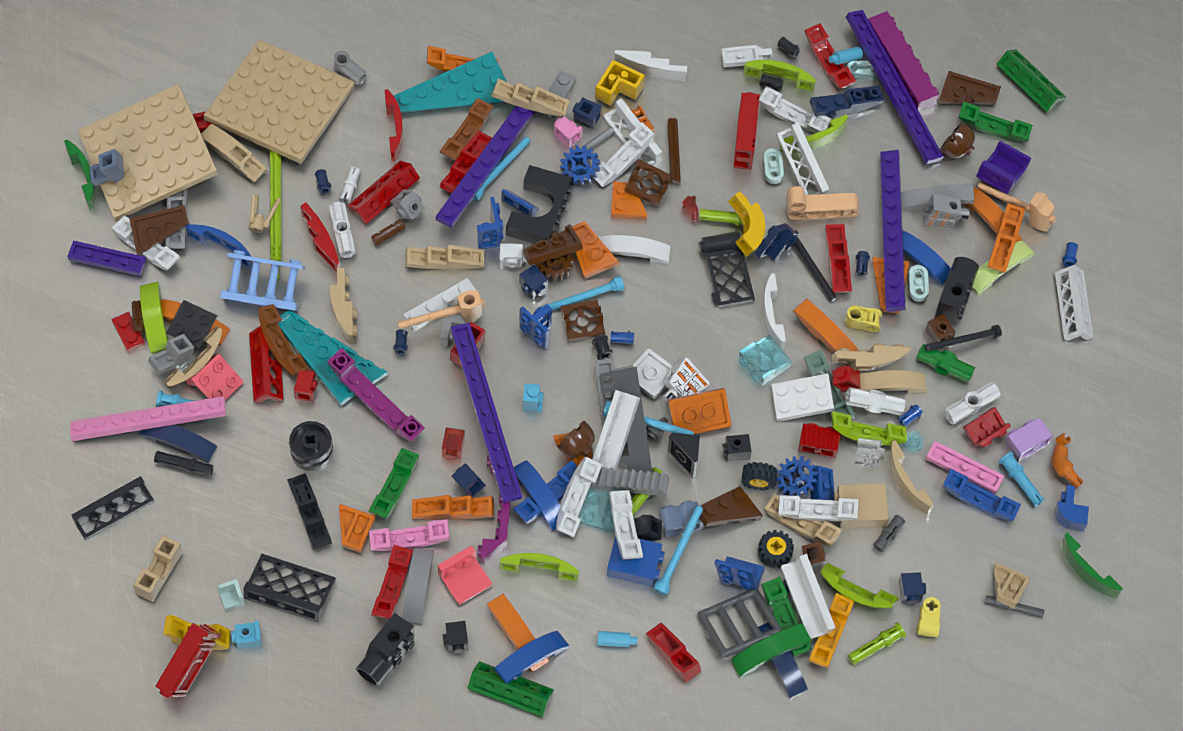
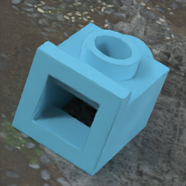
(532, 398)
(251, 640)

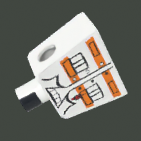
(684, 380)

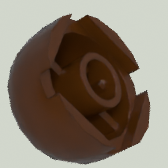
(959, 142)
(578, 441)

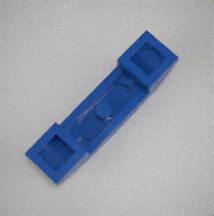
(201, 233)
(926, 257)
(539, 492)
(980, 498)
(529, 511)
(531, 654)

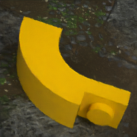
(752, 220)
(177, 628)

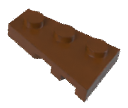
(968, 89)
(157, 226)
(556, 246)
(729, 507)

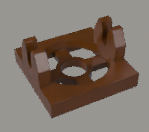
(632, 188)
(572, 335)

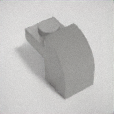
(176, 355)

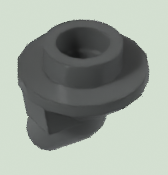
(654, 432)

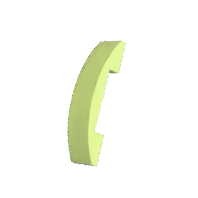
(986, 275)

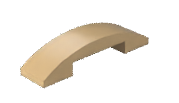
(212, 340)
(894, 381)
(918, 498)
(813, 530)

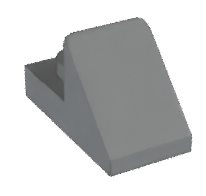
(449, 321)

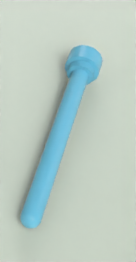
(502, 165)
(615, 284)
(655, 423)
(663, 584)

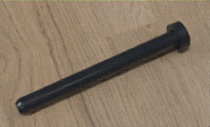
(814, 269)
(995, 331)

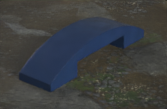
(182, 439)
(788, 670)

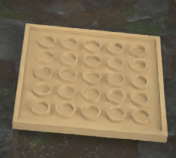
(279, 101)
(158, 148)

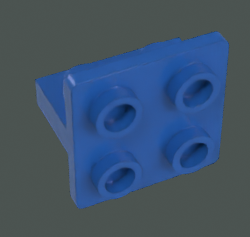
(537, 324)

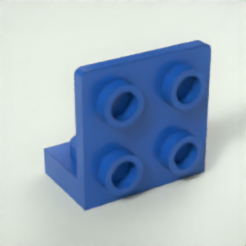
(490, 234)
(739, 572)

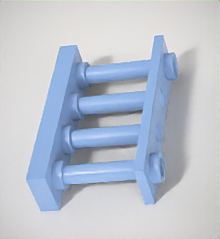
(251, 294)

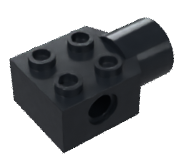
(957, 289)
(387, 650)

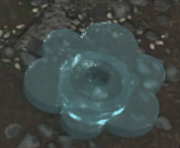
(914, 437)

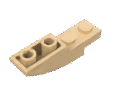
(233, 152)
(342, 307)
(876, 357)

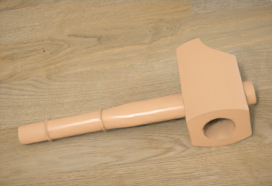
(1040, 207)
(468, 307)

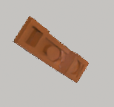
(472, 124)
(278, 344)

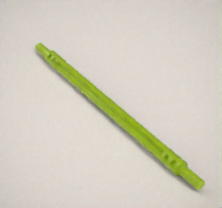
(275, 222)

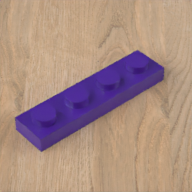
(107, 258)

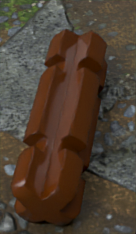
(388, 232)
(138, 324)

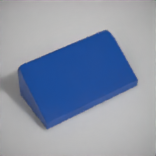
(518, 203)
(825, 488)

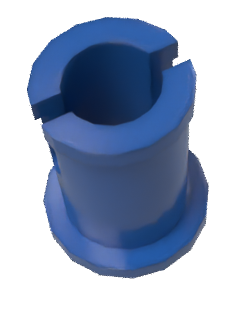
(1070, 254)
(622, 337)
(909, 416)

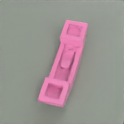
(410, 537)

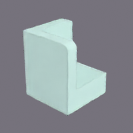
(231, 595)

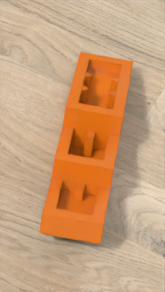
(1006, 238)
(823, 327)
(452, 508)
(512, 625)

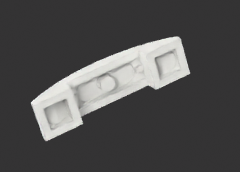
(790, 113)
(625, 156)
(637, 247)
(157, 255)
(775, 331)
(575, 495)
(818, 510)
(624, 525)

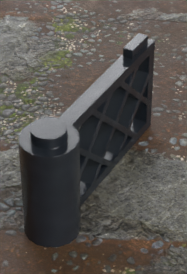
(718, 247)

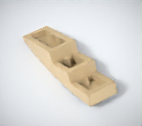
(531, 99)
(444, 258)

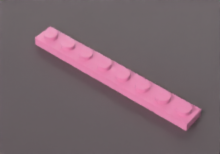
(148, 418)

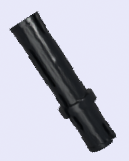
(192, 466)

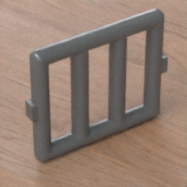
(738, 601)

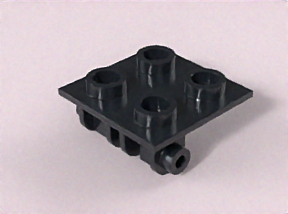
(192, 322)

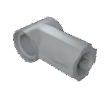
(349, 68)

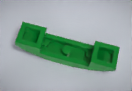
(993, 125)
(77, 156)
(395, 484)
(1106, 586)
(777, 597)
(770, 648)

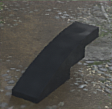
(309, 511)

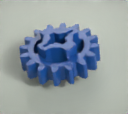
(580, 157)
(789, 474)

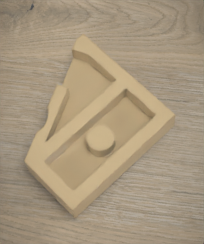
(1009, 585)

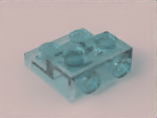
(764, 359)

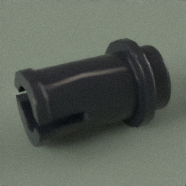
(789, 47)
(772, 82)

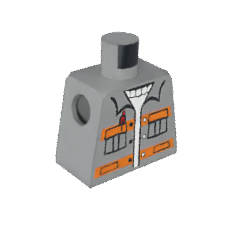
(943, 211)

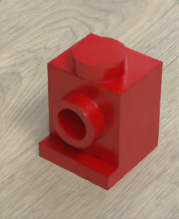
(844, 375)
(305, 386)

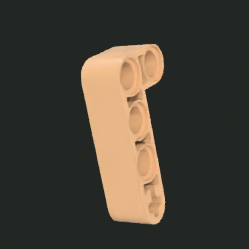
(820, 205)

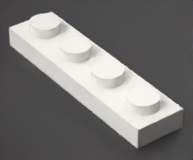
(439, 302)

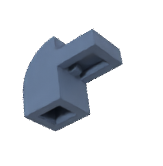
(109, 168)

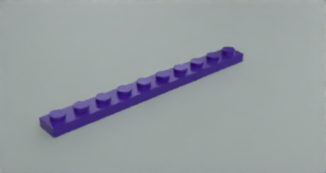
(894, 87)
(484, 166)
(892, 231)
(486, 413)

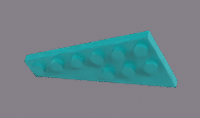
(455, 87)
(318, 348)

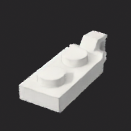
(739, 55)

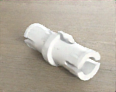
(349, 185)

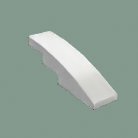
(654, 67)

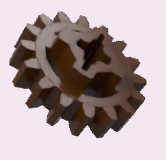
(558, 267)

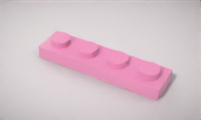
(976, 472)

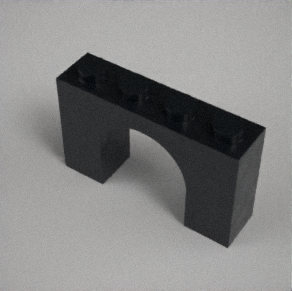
(556, 189)

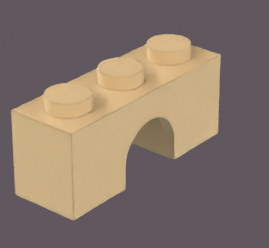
(165, 558)

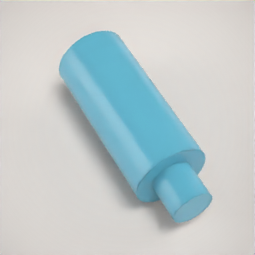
(846, 55)
(615, 639)

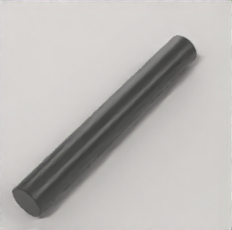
(1020, 607)

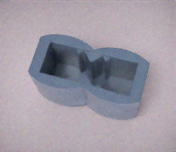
(677, 517)

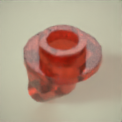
(689, 203)

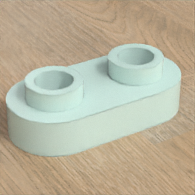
(773, 167)
(918, 284)

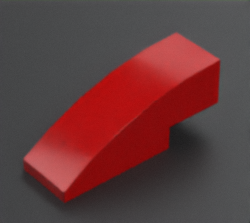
(674, 652)

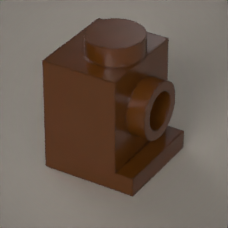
(815, 553)

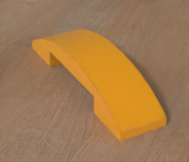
(827, 644)

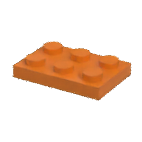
(701, 411)

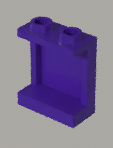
(1004, 167)

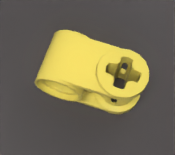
(865, 318)
(929, 620)

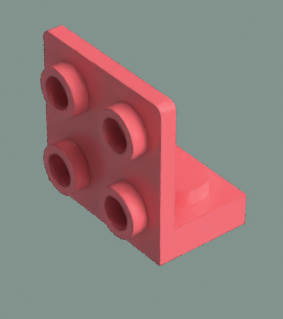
(216, 378)
(463, 575)

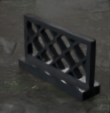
(280, 599)

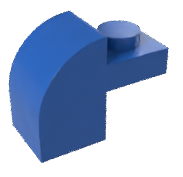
(1069, 514)

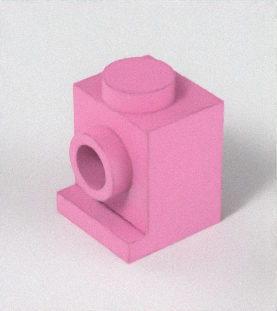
(567, 131)

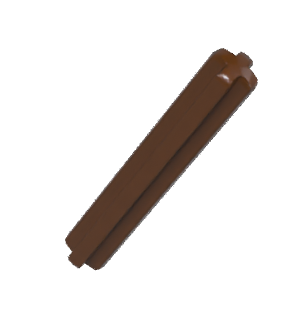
(674, 157)

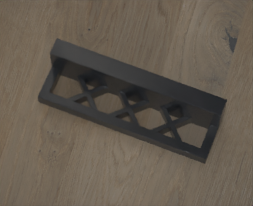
(110, 502)

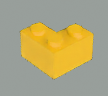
(619, 79)

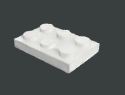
(803, 397)

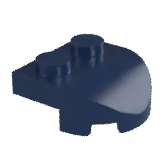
(777, 240)

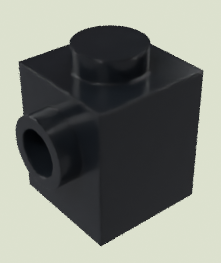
(737, 447)
(648, 527)
(456, 637)

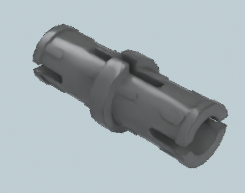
(889, 533)

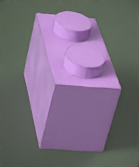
(1028, 439)

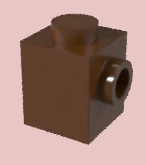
(940, 329)

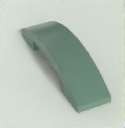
(818, 365)

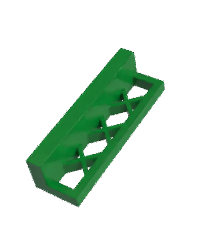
(1030, 79)
(525, 698)

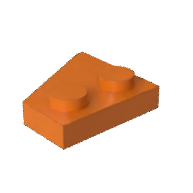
(625, 204)

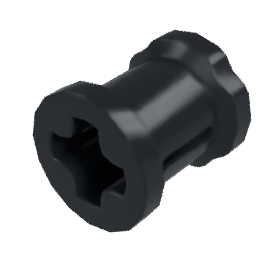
(602, 347)

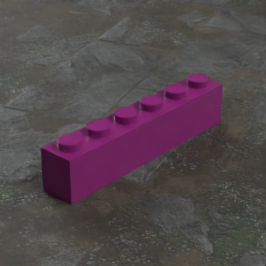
(906, 64)

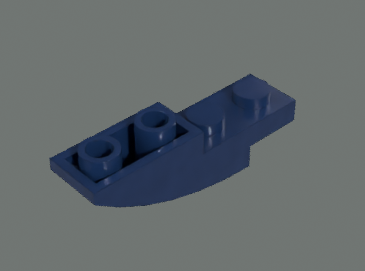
(850, 102)

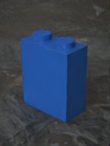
(637, 570)

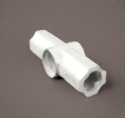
(343, 238)
(980, 397)
(875, 401)

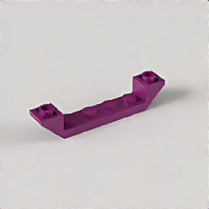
(373, 398)
(492, 547)

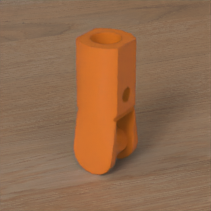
(644, 119)

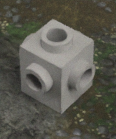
(407, 204)

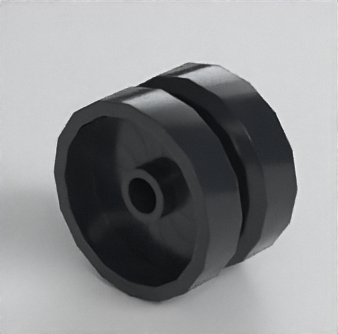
(311, 445)

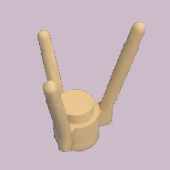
(256, 221)

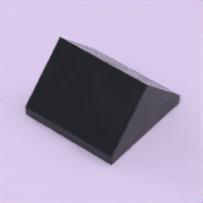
(685, 451)

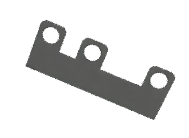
(639, 455)

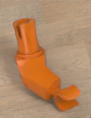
(1061, 463)

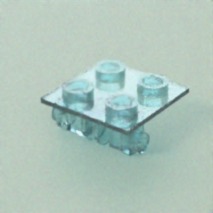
(597, 510)

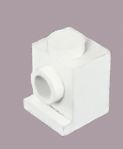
(511, 255)

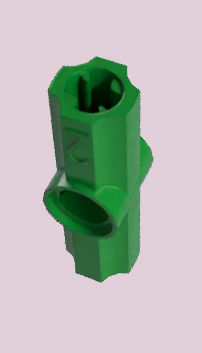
(946, 363)

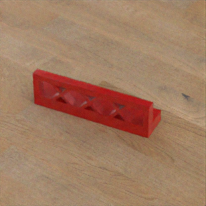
(383, 190)
(260, 370)

